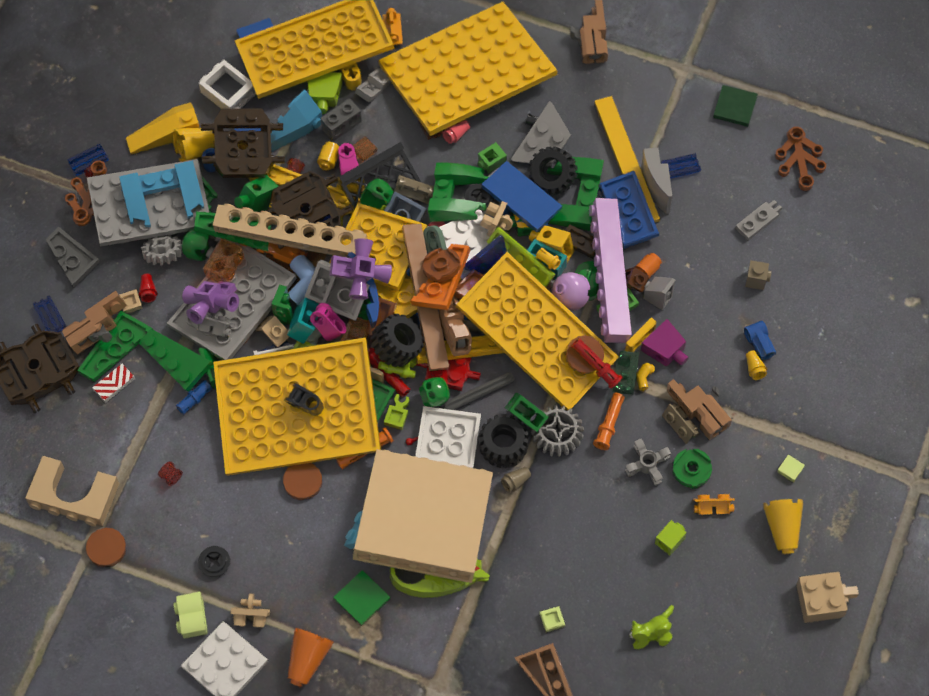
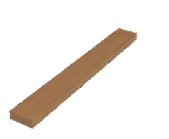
(428, 317)

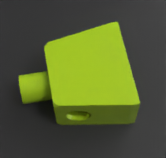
(325, 90)

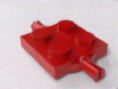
(456, 374)

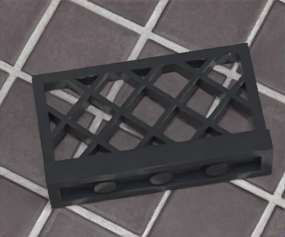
(372, 164)

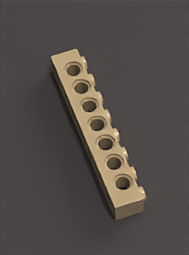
(226, 212)

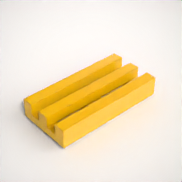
(637, 339)

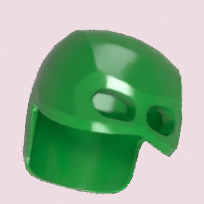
(377, 194)
(193, 244)
(434, 392)

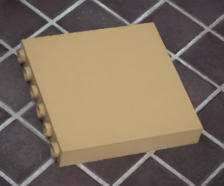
(423, 516)

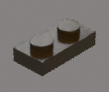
(581, 241)

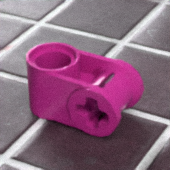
(349, 161)
(327, 324)

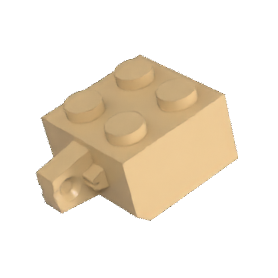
(824, 596)

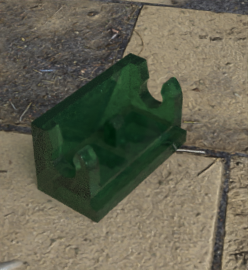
(627, 368)

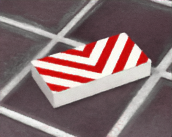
(113, 383)

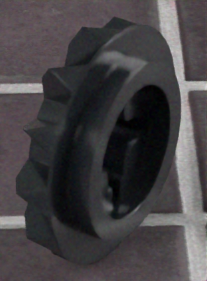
(474, 191)
(214, 552)

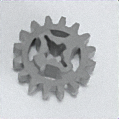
(162, 249)

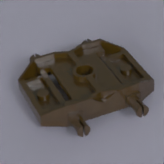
(238, 163)
(312, 191)
(38, 380)

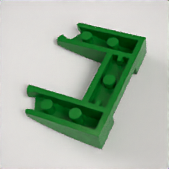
(590, 174)
(442, 205)

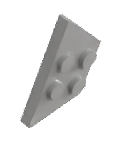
(546, 132)

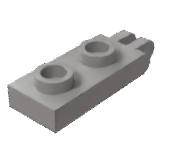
(758, 220)

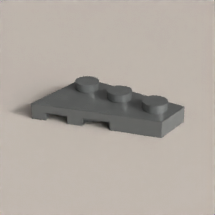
(72, 256)

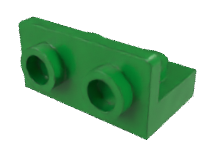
(282, 306)

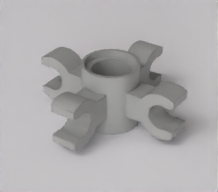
(662, 455)

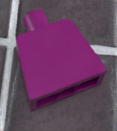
(665, 345)

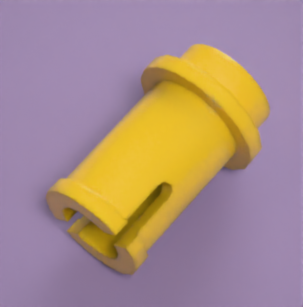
(552, 261)

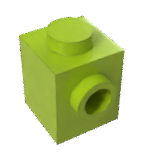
(670, 537)

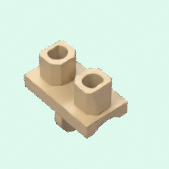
(499, 220)
(240, 613)

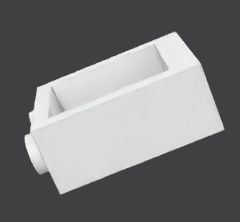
(239, 99)

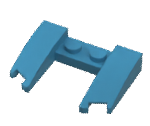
(182, 177)

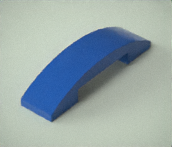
(373, 308)

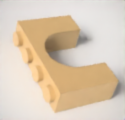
(91, 509)

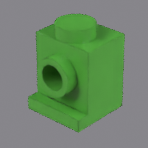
(493, 154)

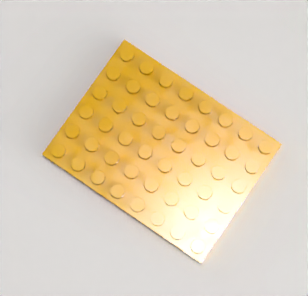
(467, 68)
(269, 433)

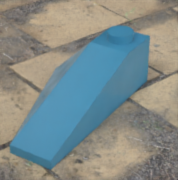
(299, 121)

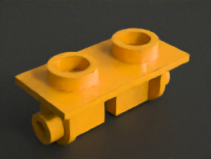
(393, 25)
(722, 504)

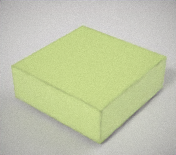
(791, 468)
(552, 619)

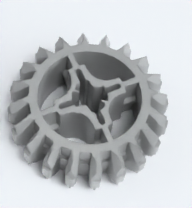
(575, 429)

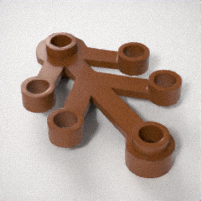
(800, 156)
(84, 211)

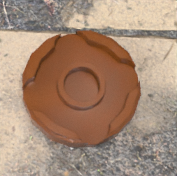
(441, 264)
(576, 361)
(302, 481)
(106, 547)

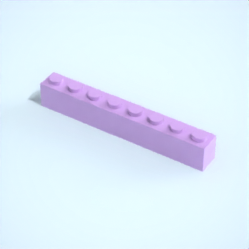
(610, 270)

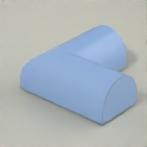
(304, 270)

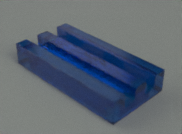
(86, 157)
(680, 163)
(43, 303)

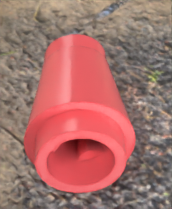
(456, 131)

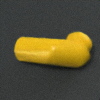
(642, 374)

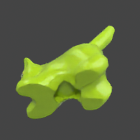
(655, 630)

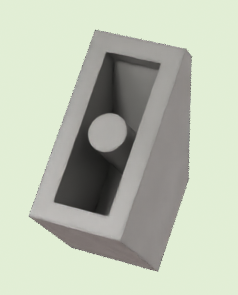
(659, 291)

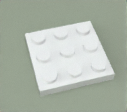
(466, 233)
(448, 436)
(224, 662)

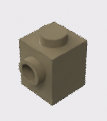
(758, 275)

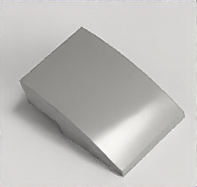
(657, 178)
(333, 291)

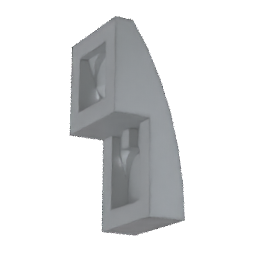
(375, 84)

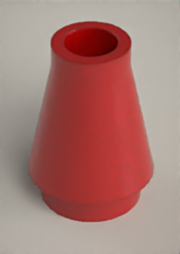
(147, 289)

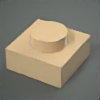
(132, 300)

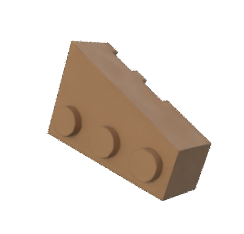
(545, 671)

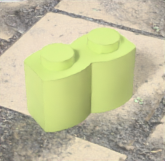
(191, 615)

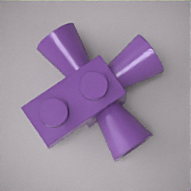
(360, 269)
(210, 298)

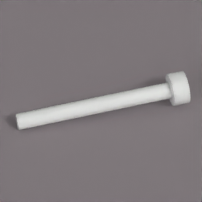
(273, 350)

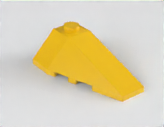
(161, 129)

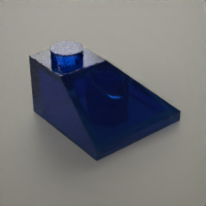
(488, 256)

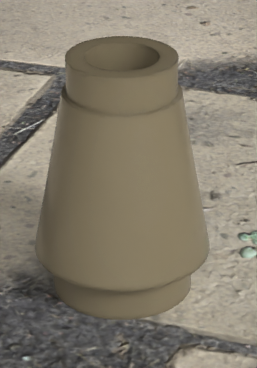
(513, 480)

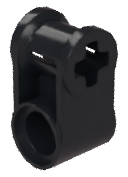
(301, 399)

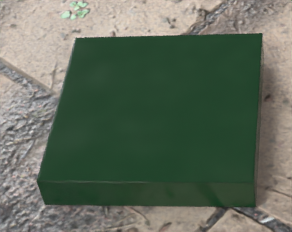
(735, 105)

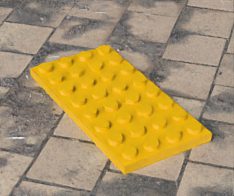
(313, 45)
(531, 328)

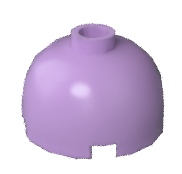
(571, 290)

